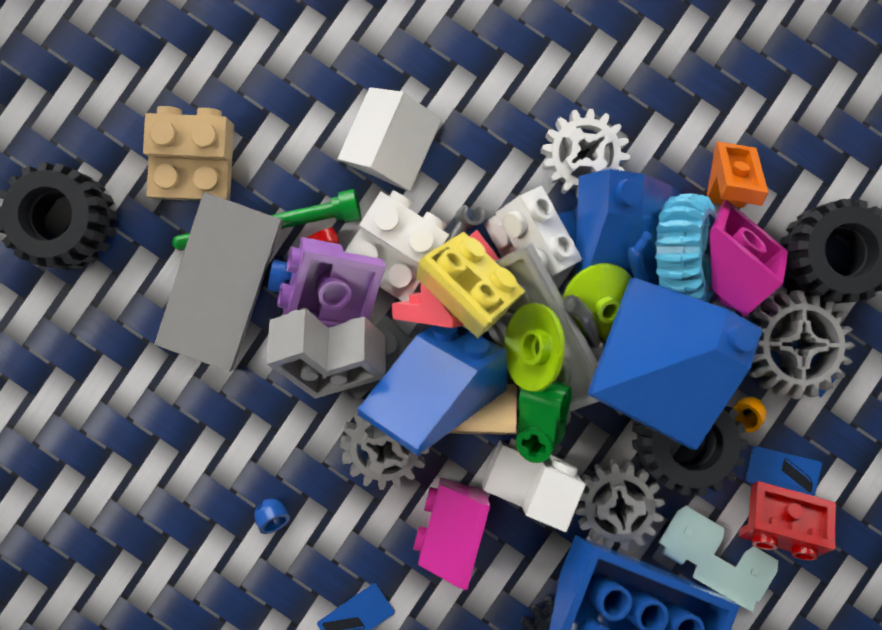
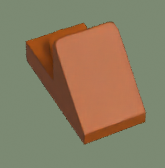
(736, 176)

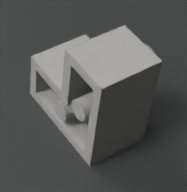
(323, 357)

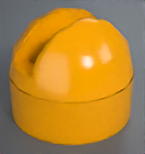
(755, 418)

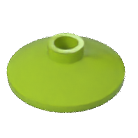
(597, 288)
(534, 347)

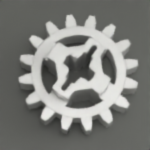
(577, 140)

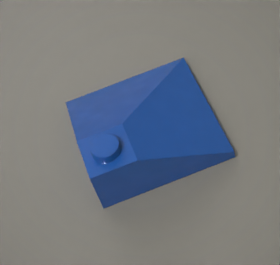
(613, 215)
(673, 361)

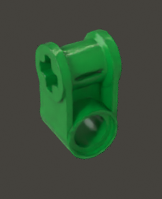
(542, 421)

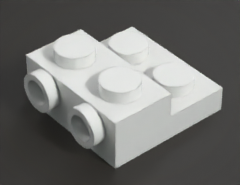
(535, 221)
(400, 239)

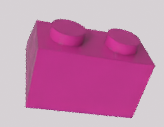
(744, 260)
(453, 531)

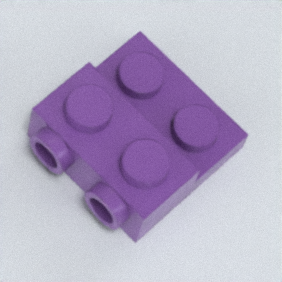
(330, 282)

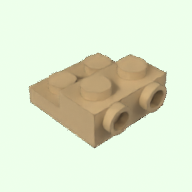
(188, 154)

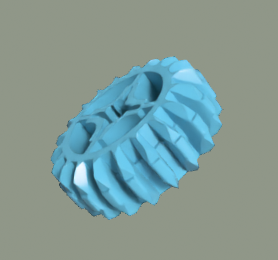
(685, 245)

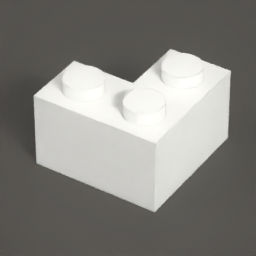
(543, 489)

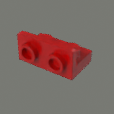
(790, 521)

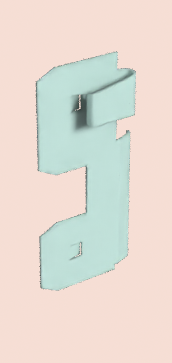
(697, 539)

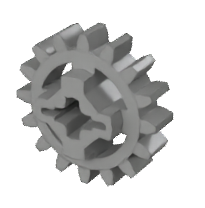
(382, 464)
(634, 505)

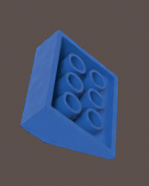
(622, 593)

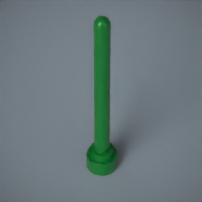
(342, 207)

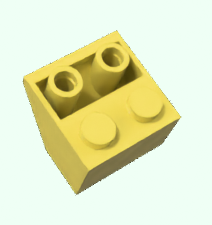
(469, 282)

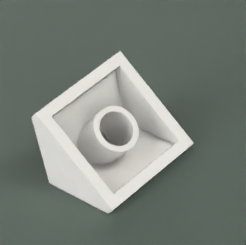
(390, 137)

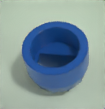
(278, 275)
(271, 516)

